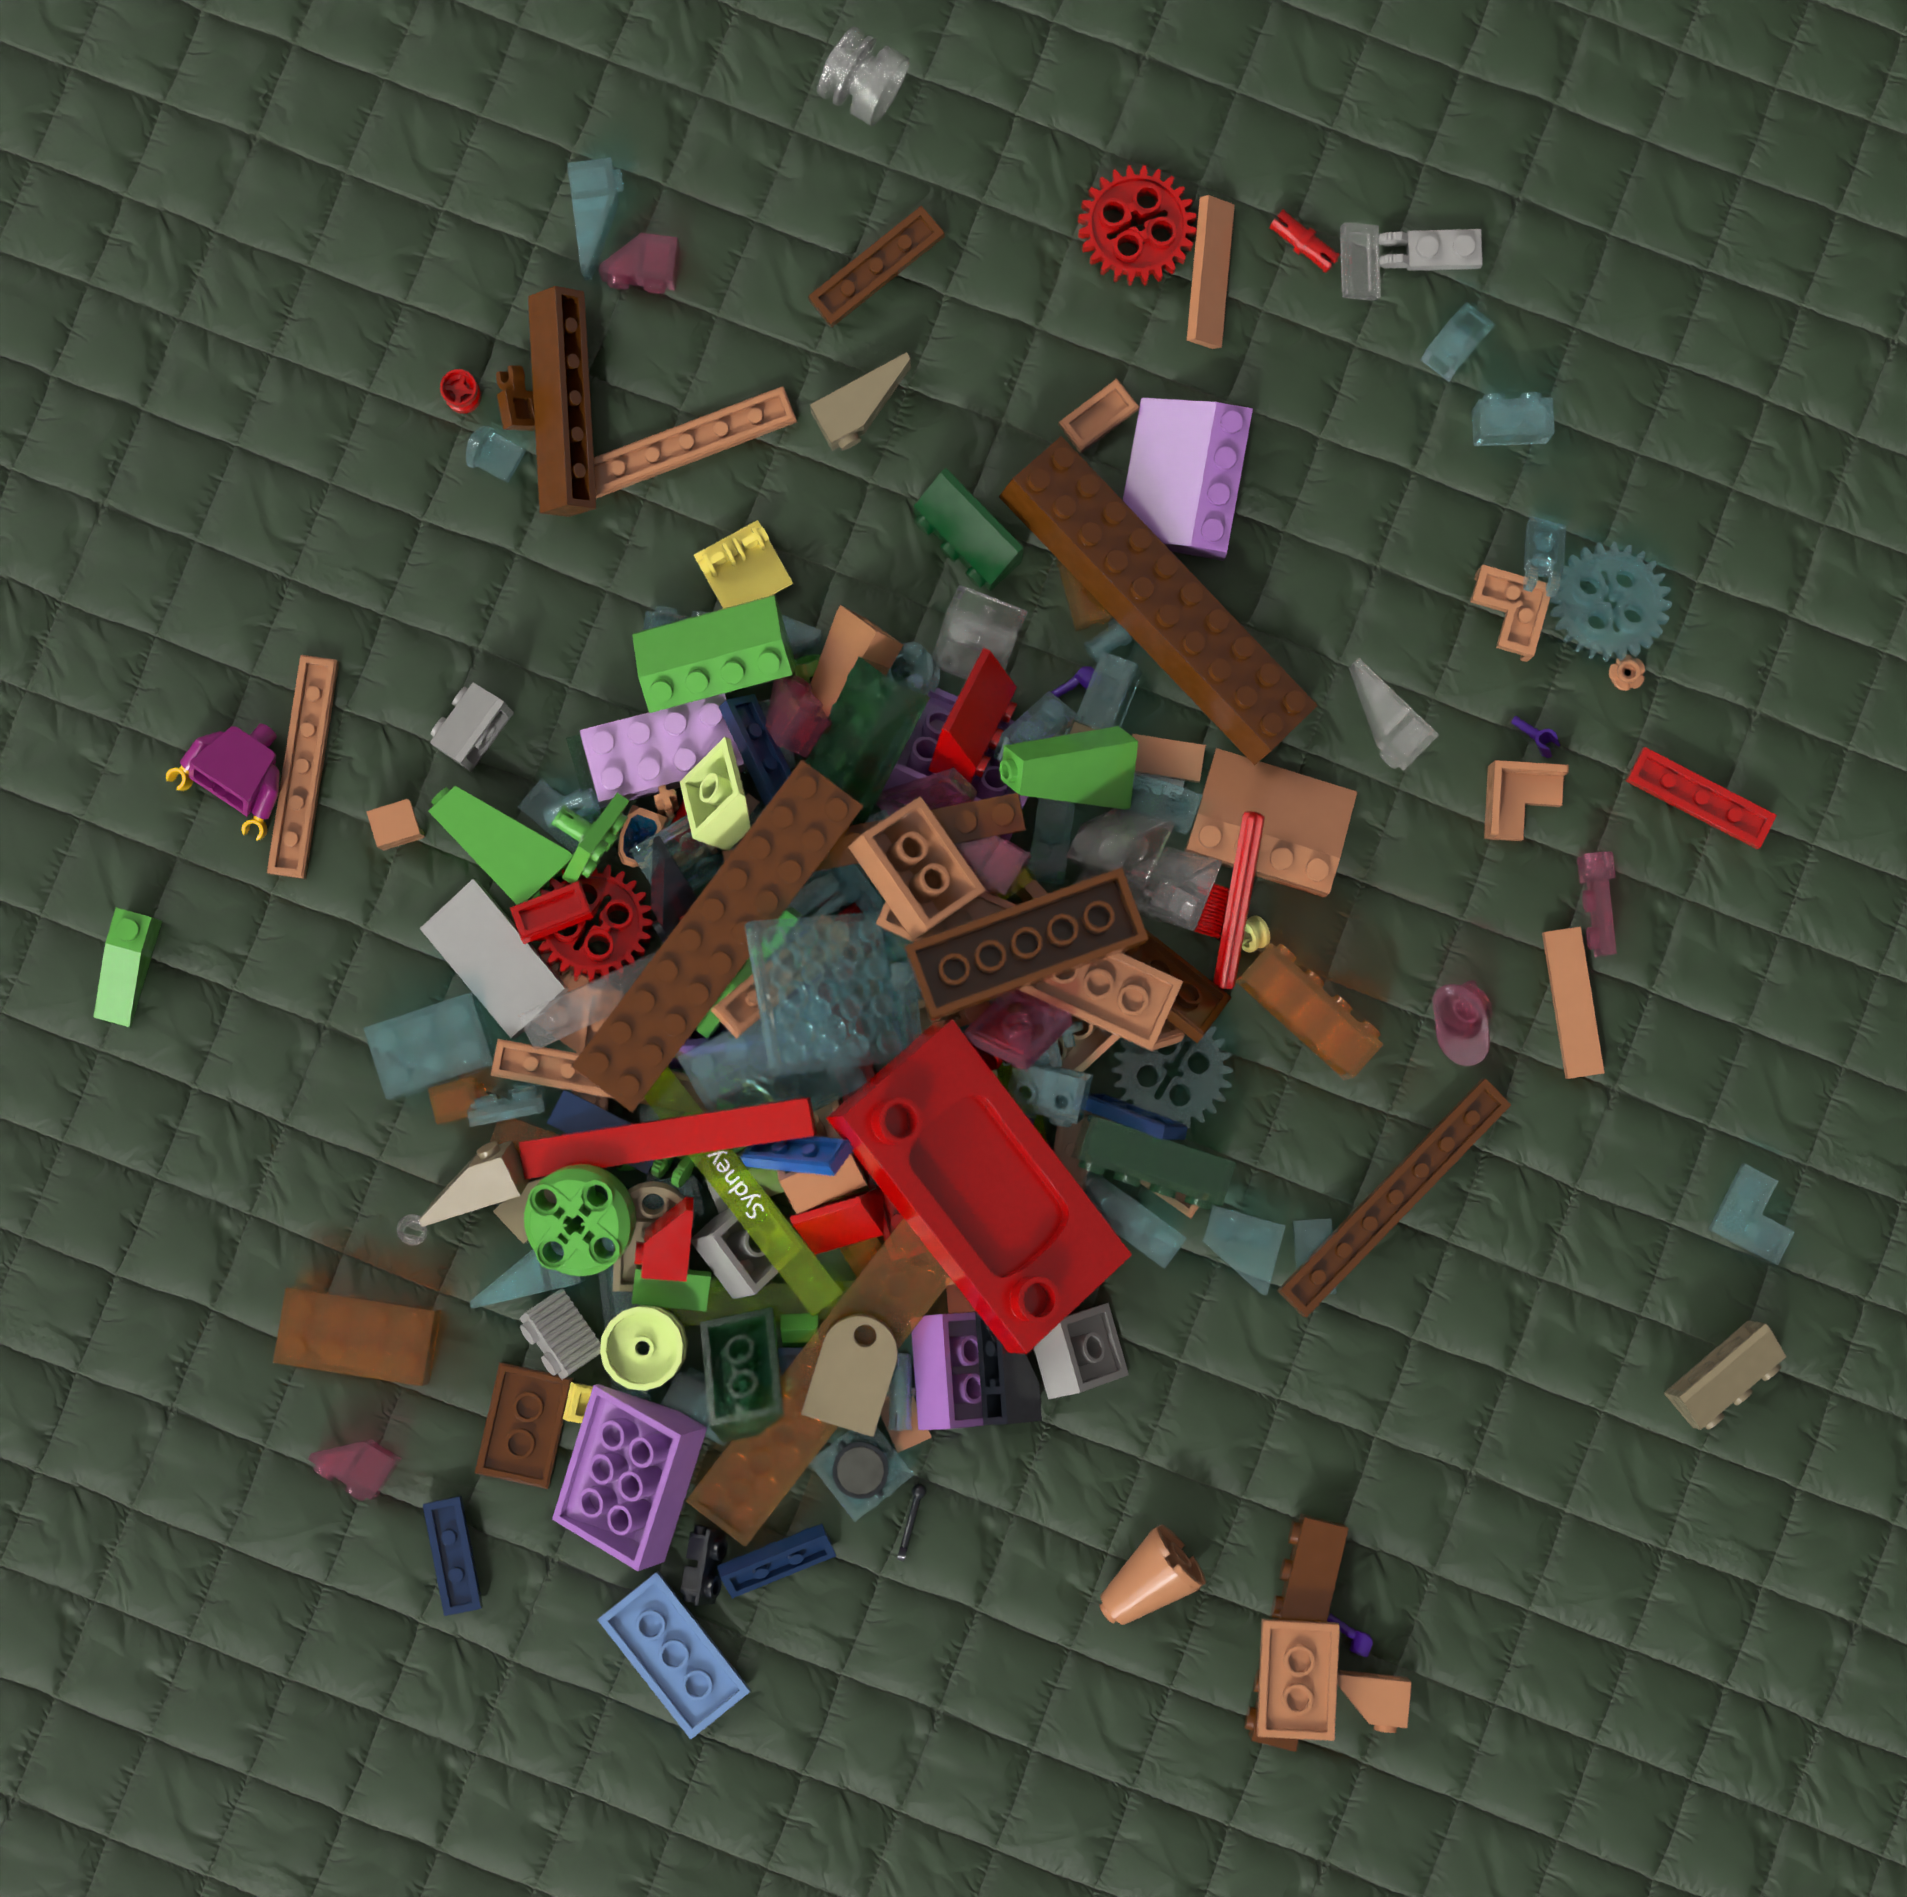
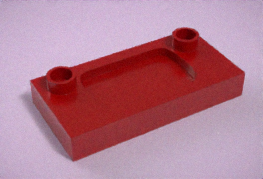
(980, 1186)

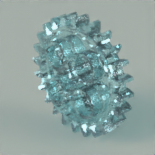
(1643, 597)
(1201, 1087)

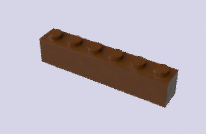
(562, 401)
(1306, 1592)

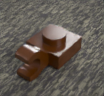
(515, 402)

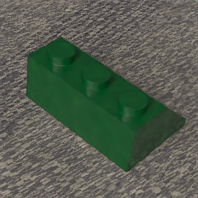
(967, 531)

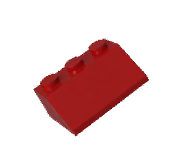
(976, 720)

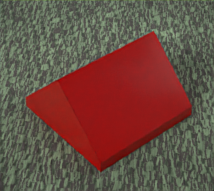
(842, 1221)

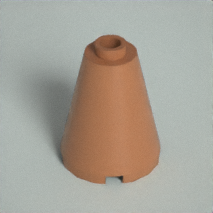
(1151, 1578)

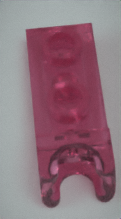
(1596, 871)

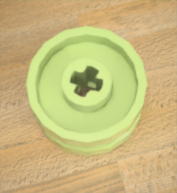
(666, 1342)

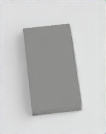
(491, 957)

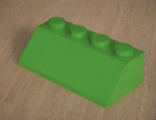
(713, 654)

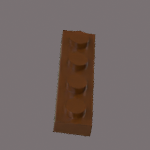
(876, 266)

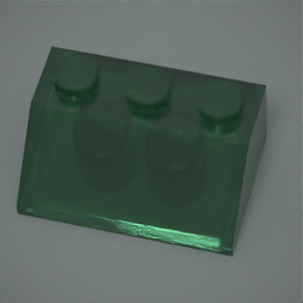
(742, 1374)

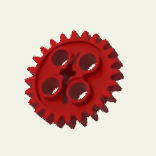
(1123, 196)
(620, 938)

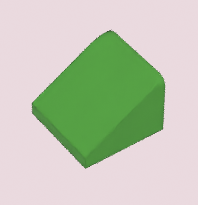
(798, 1328)

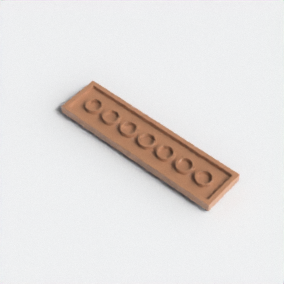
(1109, 993)

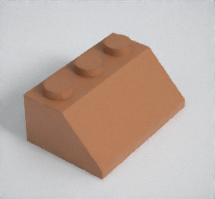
(916, 868)

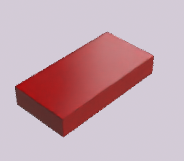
(551, 912)

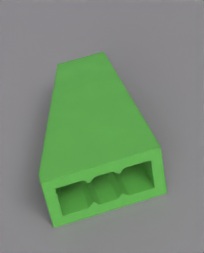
(1074, 768)
(503, 847)

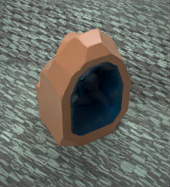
(638, 827)

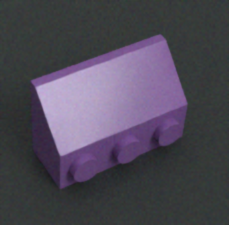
(941, 1347)

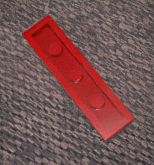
(1701, 798)

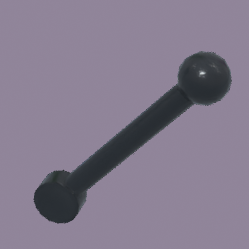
(918, 1492)

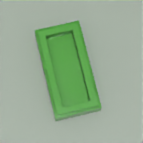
(673, 1294)

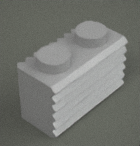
(560, 1334)

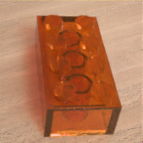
(1309, 1011)
(357, 1336)

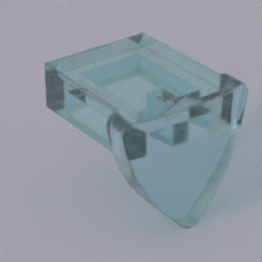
(493, 453)

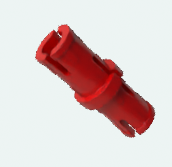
(1304, 241)

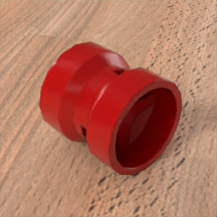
(456, 385)

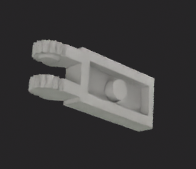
(1434, 249)

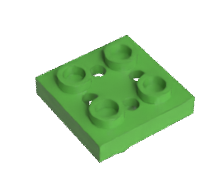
(592, 837)

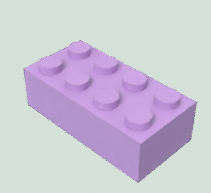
(653, 748)

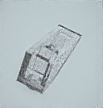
(1393, 723)

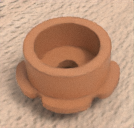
(1624, 682)

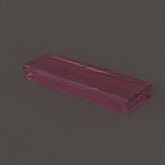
(936, 790)

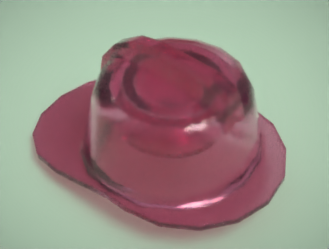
(1462, 1022)

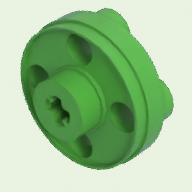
(579, 1220)

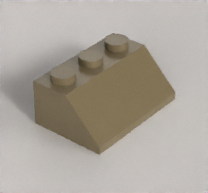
(1726, 1375)

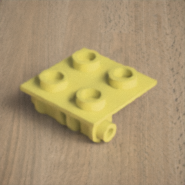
(743, 567)

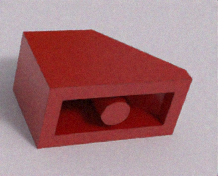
(667, 1244)

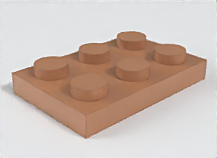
(1298, 1679)

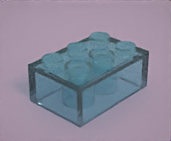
(430, 1046)

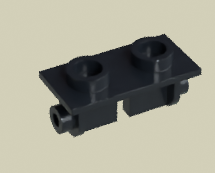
(703, 1582)

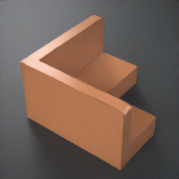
(1523, 608)
(1512, 787)

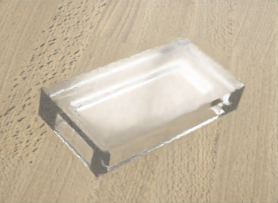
(1360, 261)

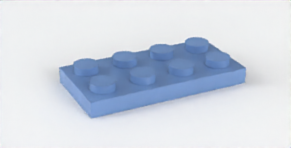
(674, 1655)

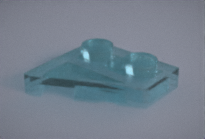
(1245, 1244)

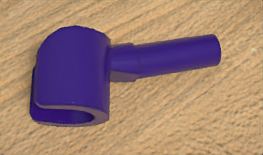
(1082, 677)
(1540, 737)
(1361, 1641)

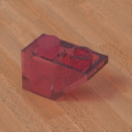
(644, 262)
(795, 715)
(995, 863)
(360, 1465)

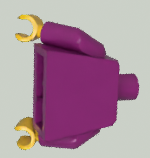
(236, 770)

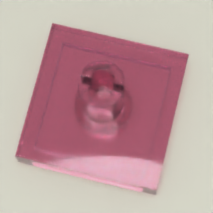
(1018, 1028)

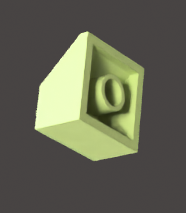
(716, 798)

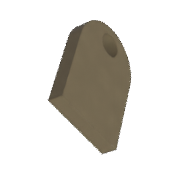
(624, 1267)
(852, 1376)

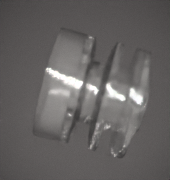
(857, 73)

